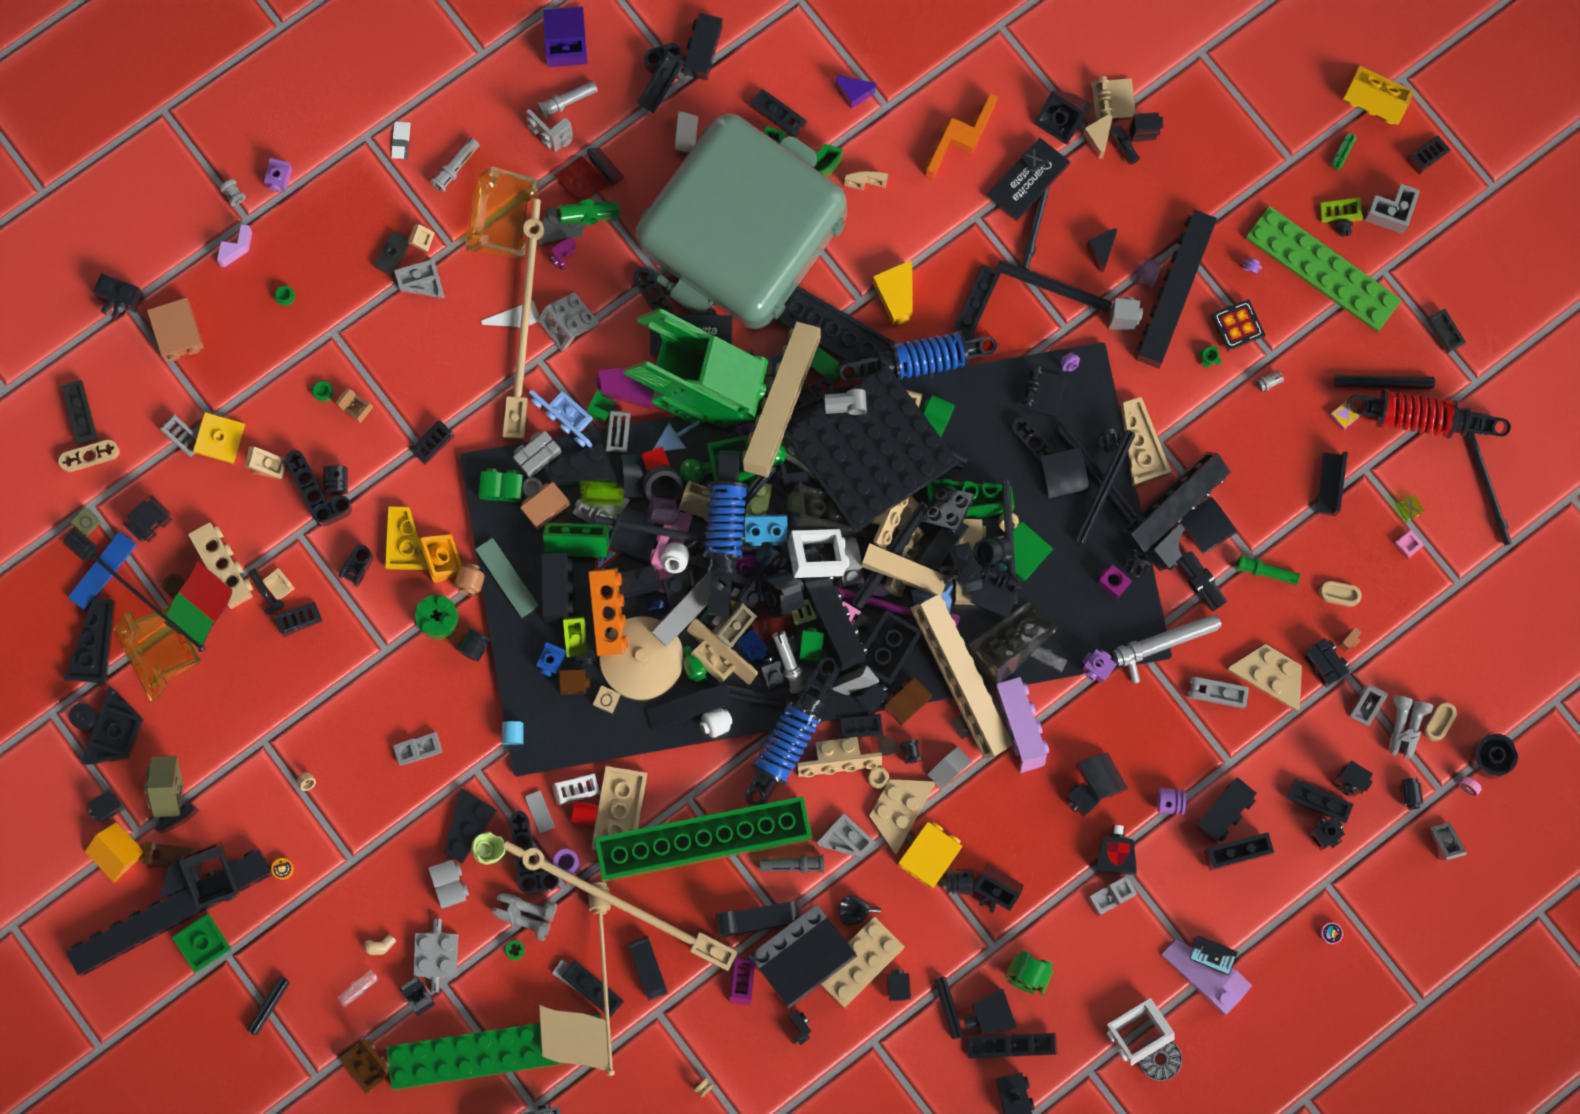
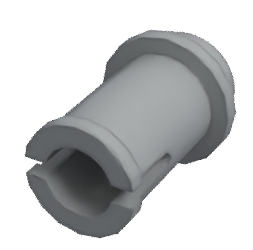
(1268, 381)

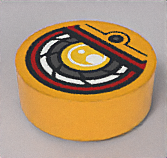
(282, 868)

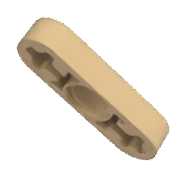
(81, 451)

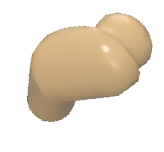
(379, 948)

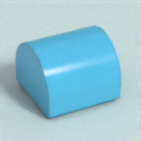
(512, 733)

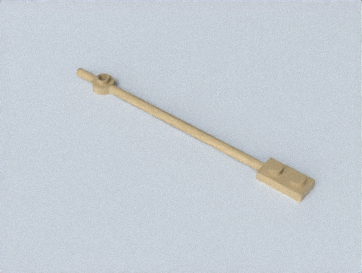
(517, 406)
(701, 946)

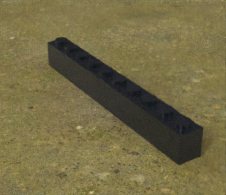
(163, 915)

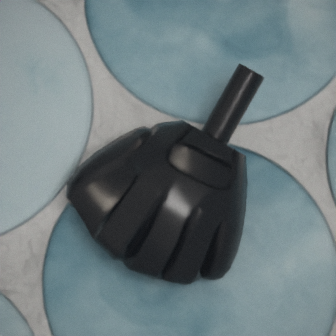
(854, 910)

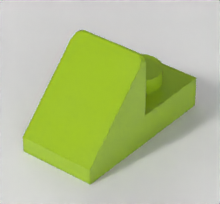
(575, 636)

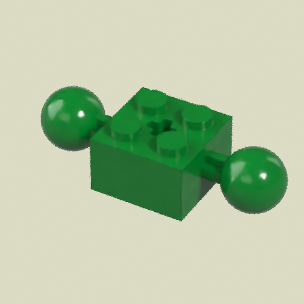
(695, 471)

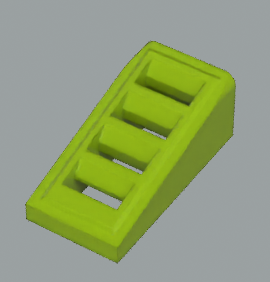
(1345, 202)

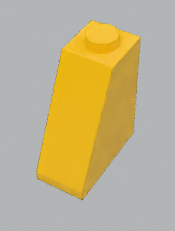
(896, 292)

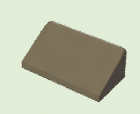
(685, 133)
(733, 626)

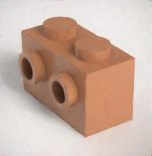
(544, 505)

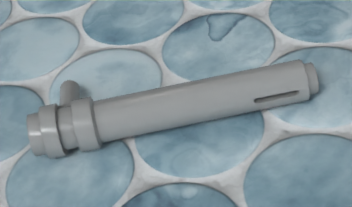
(1136, 650)

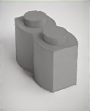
(448, 884)

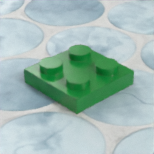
(202, 943)

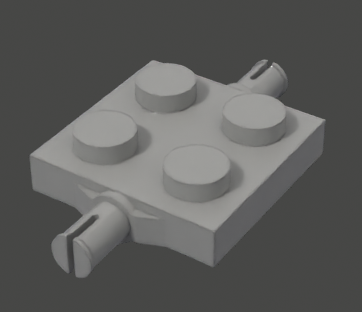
(436, 955)

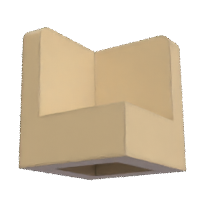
(278, 584)

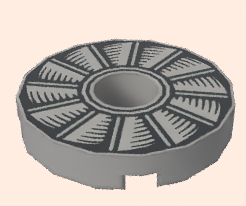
(1171, 1066)

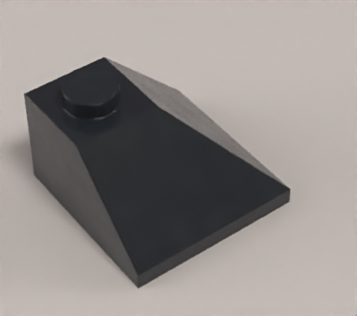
(1062, 115)

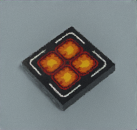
(1238, 325)

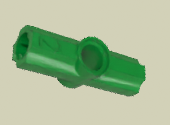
(587, 212)

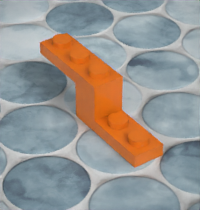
(960, 136)

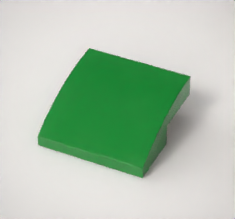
(1029, 551)

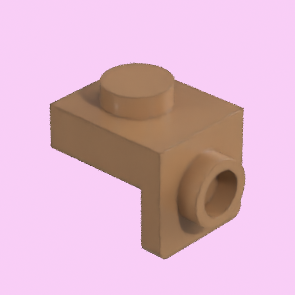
(354, 405)

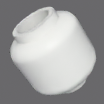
(675, 557)
(715, 722)

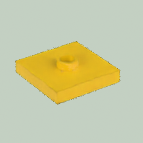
(219, 438)

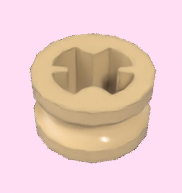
(704, 1088)

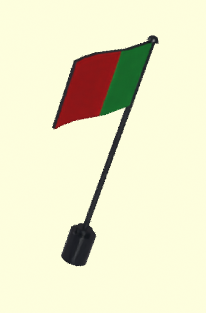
(195, 605)

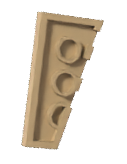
(1145, 453)

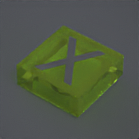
(1410, 508)

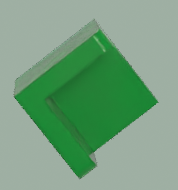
(600, 407)

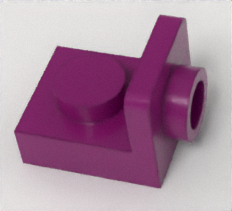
(564, 249)

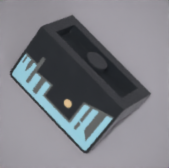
(1213, 955)

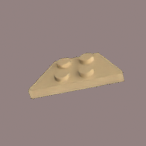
(1271, 674)
(899, 808)

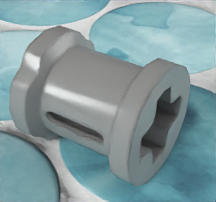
(232, 192)

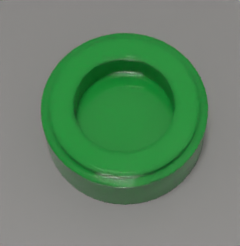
(323, 391)

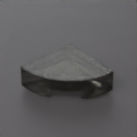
(887, 746)

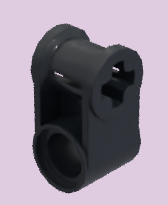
(356, 566)

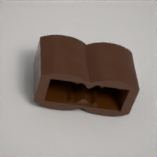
(907, 701)

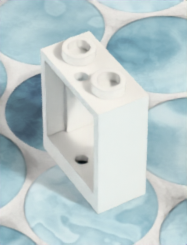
(817, 569)
(1153, 1012)

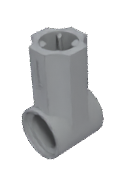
(852, 402)

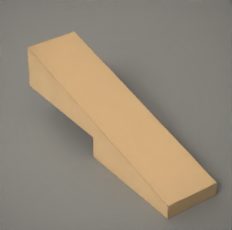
(904, 570)

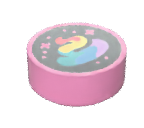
(1470, 786)
(1331, 933)

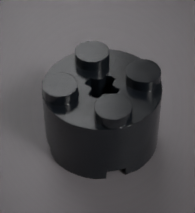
(147, 519)
(781, 593)
(1505, 755)

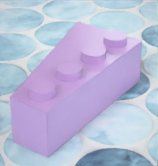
(1022, 724)

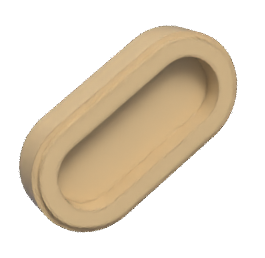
(1340, 593)
(1440, 721)

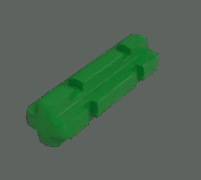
(1343, 151)

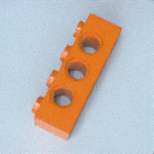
(605, 644)

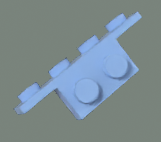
(568, 413)

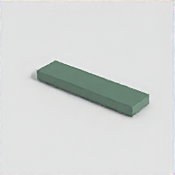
(507, 578)

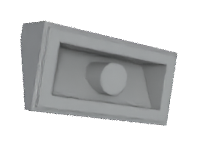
(855, 681)

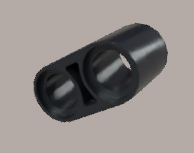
(658, 54)

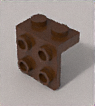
(365, 1065)

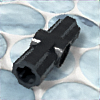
(1201, 581)

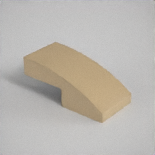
(859, 179)

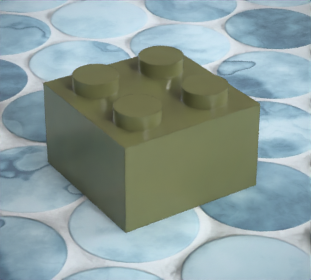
(164, 786)

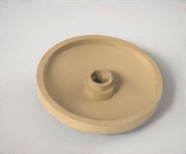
(646, 666)

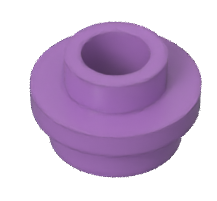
(1252, 265)
(1069, 362)

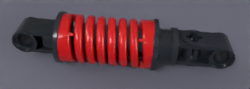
(1426, 414)

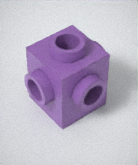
(1100, 673)

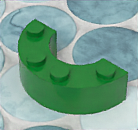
(827, 158)

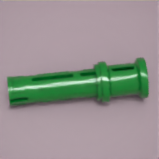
(1258, 568)

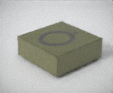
(85, 522)

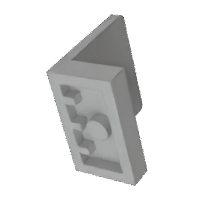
(566, 320)

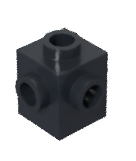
(1322, 838)

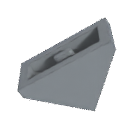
(1368, 704)
(949, 768)

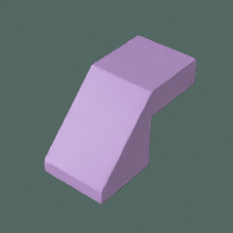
(231, 251)

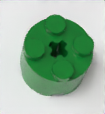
(447, 621)
(1029, 973)

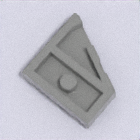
(420, 279)

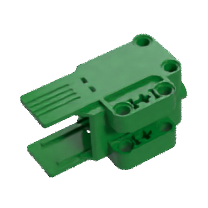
(700, 374)

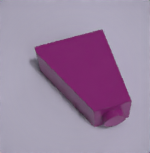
(623, 388)

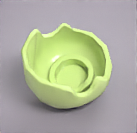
(488, 848)

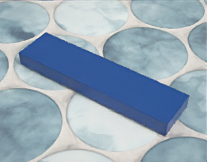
(98, 576)

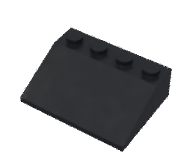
(802, 956)

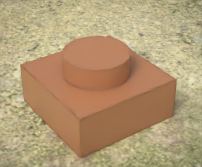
(1351, 640)

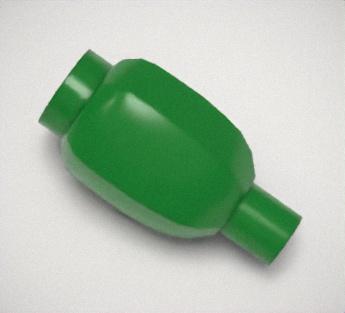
(693, 666)

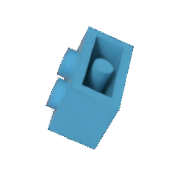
(766, 529)

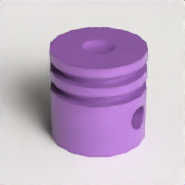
(1171, 801)
(567, 861)

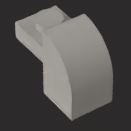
(853, 573)

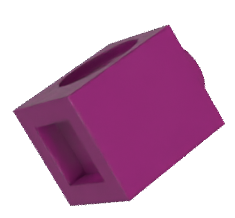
(1117, 590)

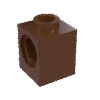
(574, 682)

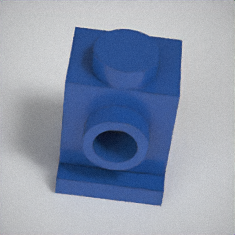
(553, 668)

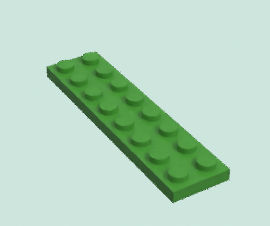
(1323, 269)

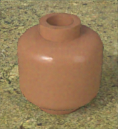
(469, 580)

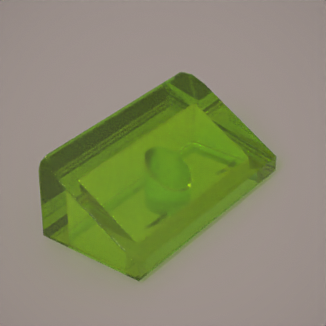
(601, 493)

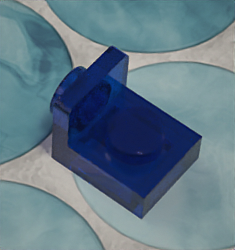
(753, 645)

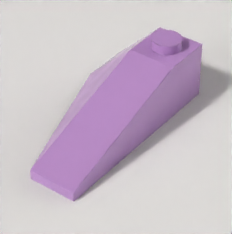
(1217, 988)

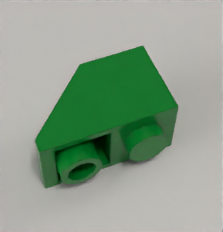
(811, 646)

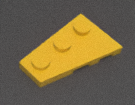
(403, 546)

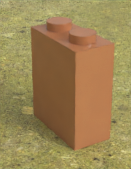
(176, 329)

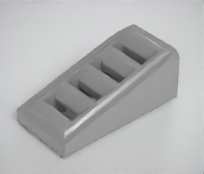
(174, 419)

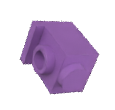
(281, 182)

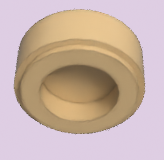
(878, 778)

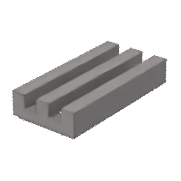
(616, 449)

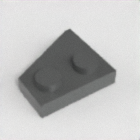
(558, 232)

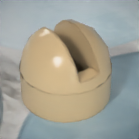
(305, 786)

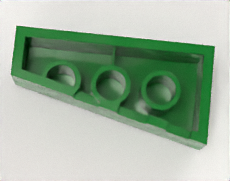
(986, 499)

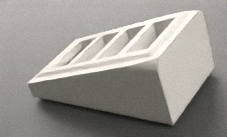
(574, 783)

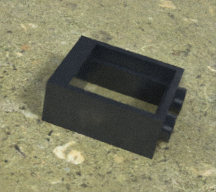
(203, 855)

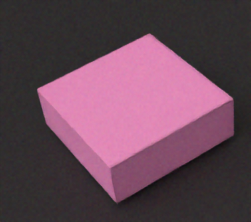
(1409, 544)

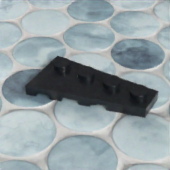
(92, 652)

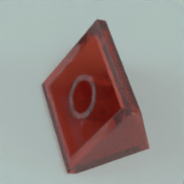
(767, 625)

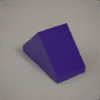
(854, 90)

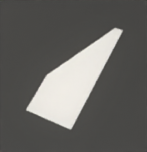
(512, 317)

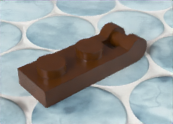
(167, 852)

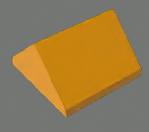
(441, 556)
(114, 851)

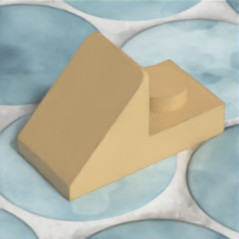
(265, 463)

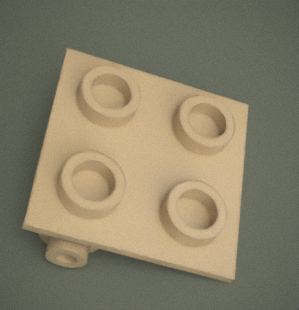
(1113, 98)

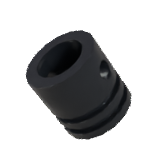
(335, 480)
(473, 645)
(83, 717)
(959, 881)

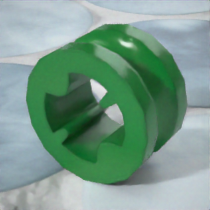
(508, 948)

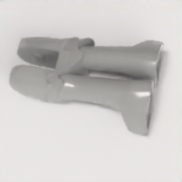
(1412, 735)
(515, 917)

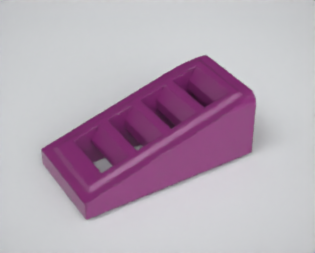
(742, 998)

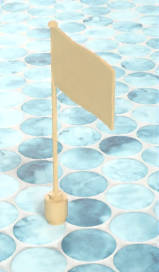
(578, 1036)

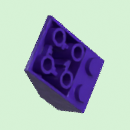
(565, 37)

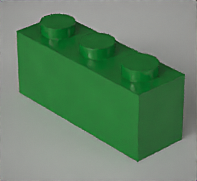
(576, 539)

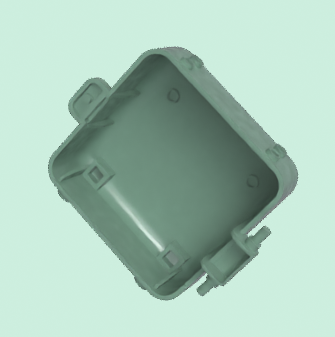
(741, 222)

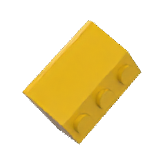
(1378, 95)

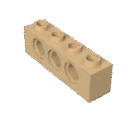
(202, 539)

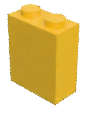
(930, 854)

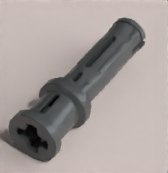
(803, 864)

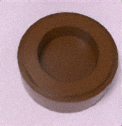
(172, 584)

